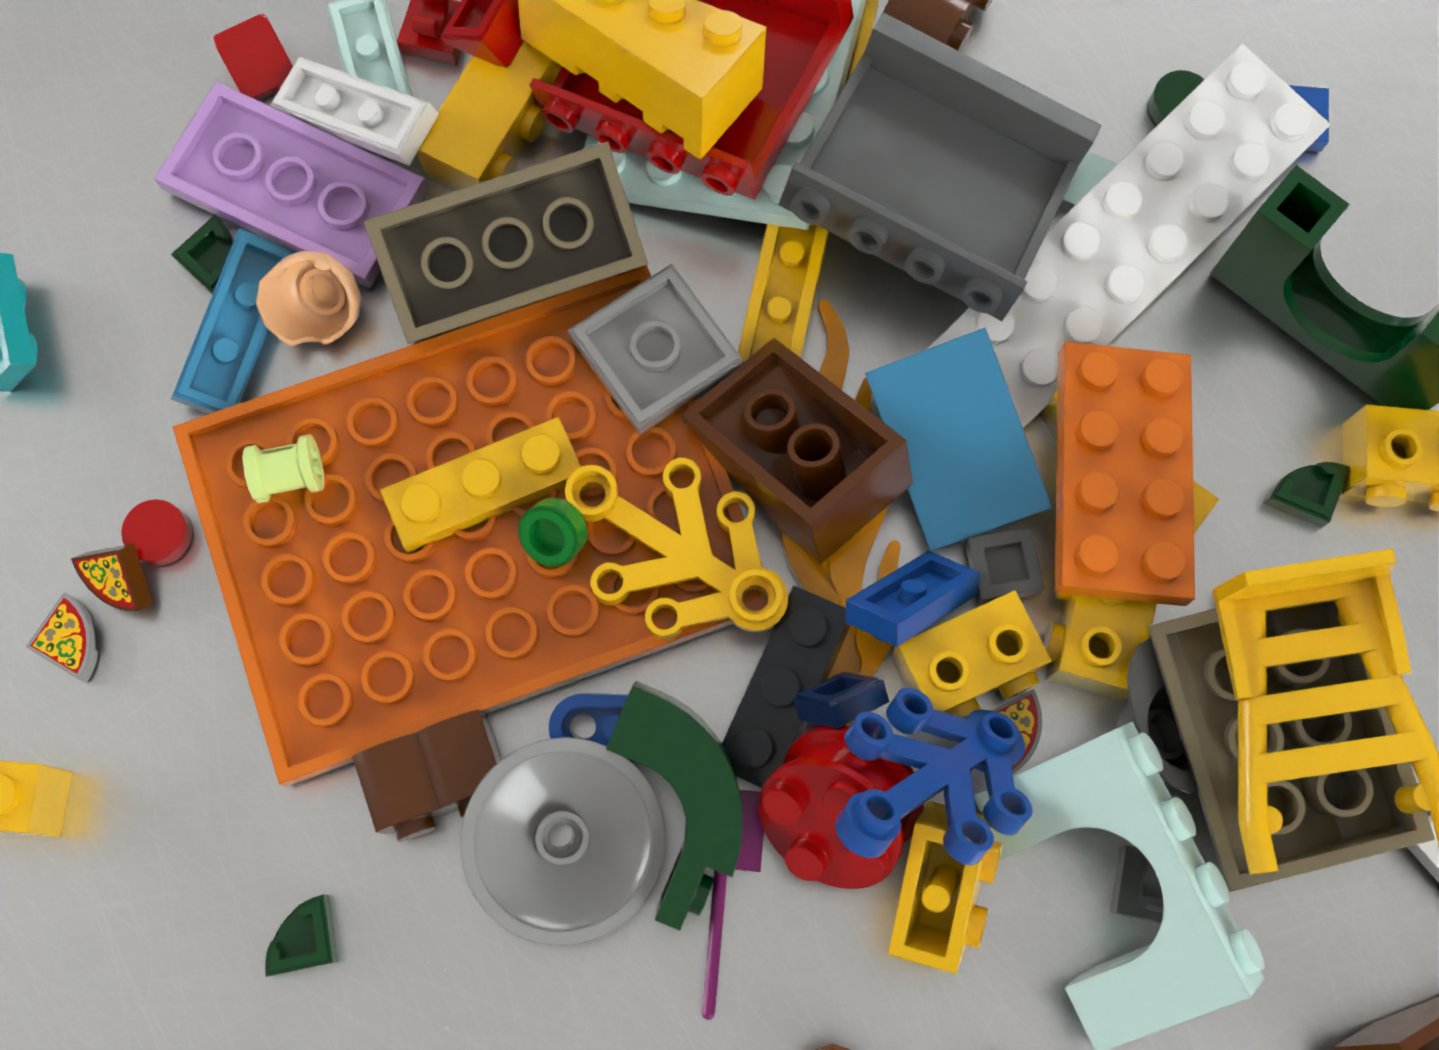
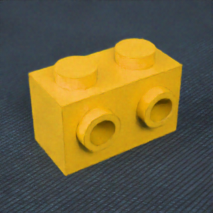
(1392, 456)
(1096, 642)
(974, 656)
(940, 897)

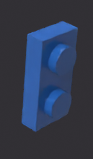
(912, 598)

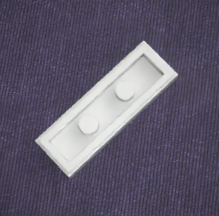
(356, 110)

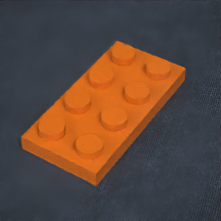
(1124, 475)

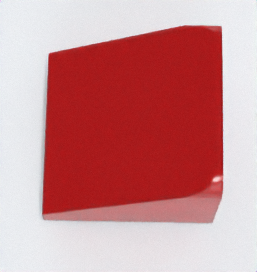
(486, 30)
(254, 57)

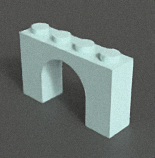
(1199, 952)

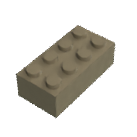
(506, 242)

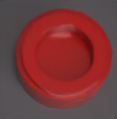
(157, 531)

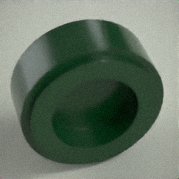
(1171, 92)

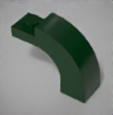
(691, 758)

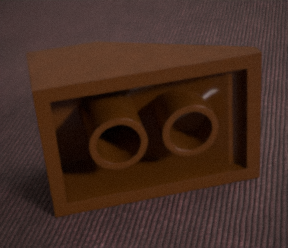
(801, 448)

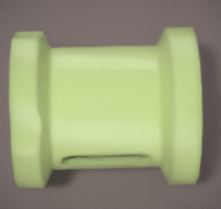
(283, 469)

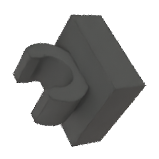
(1136, 887)

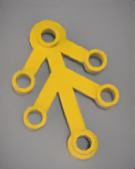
(684, 555)

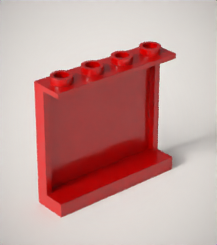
(797, 52)

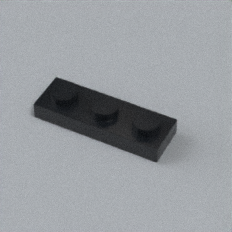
(794, 659)

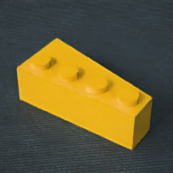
(670, 58)

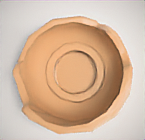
(308, 298)

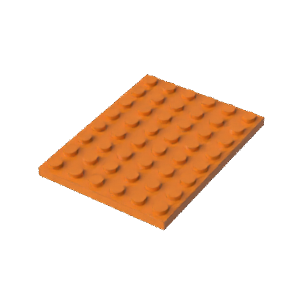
(377, 642)

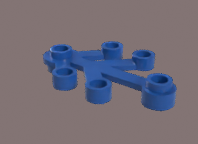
(985, 743)

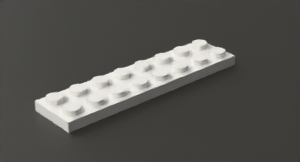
(1147, 222)

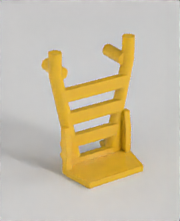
(1372, 629)

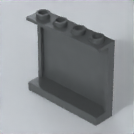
(940, 167)

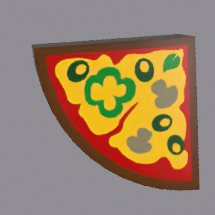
(115, 577)

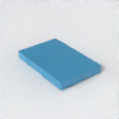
(961, 438)

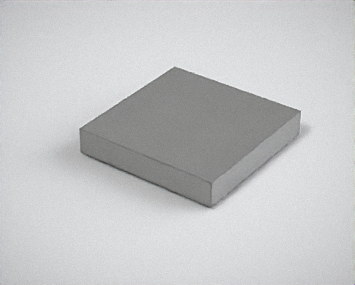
(655, 348)

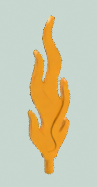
(844, 570)

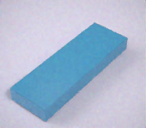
(230, 329)

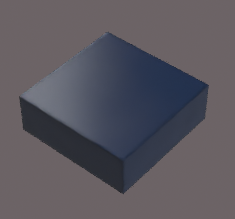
(840, 699)

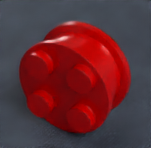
(807, 796)

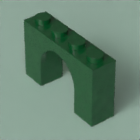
(1283, 276)

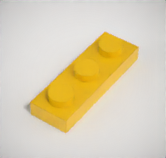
(481, 484)

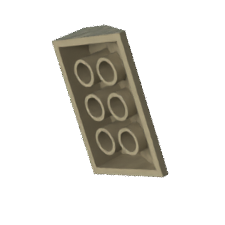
(1324, 816)

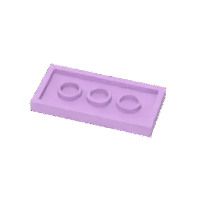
(286, 179)

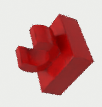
(423, 31)

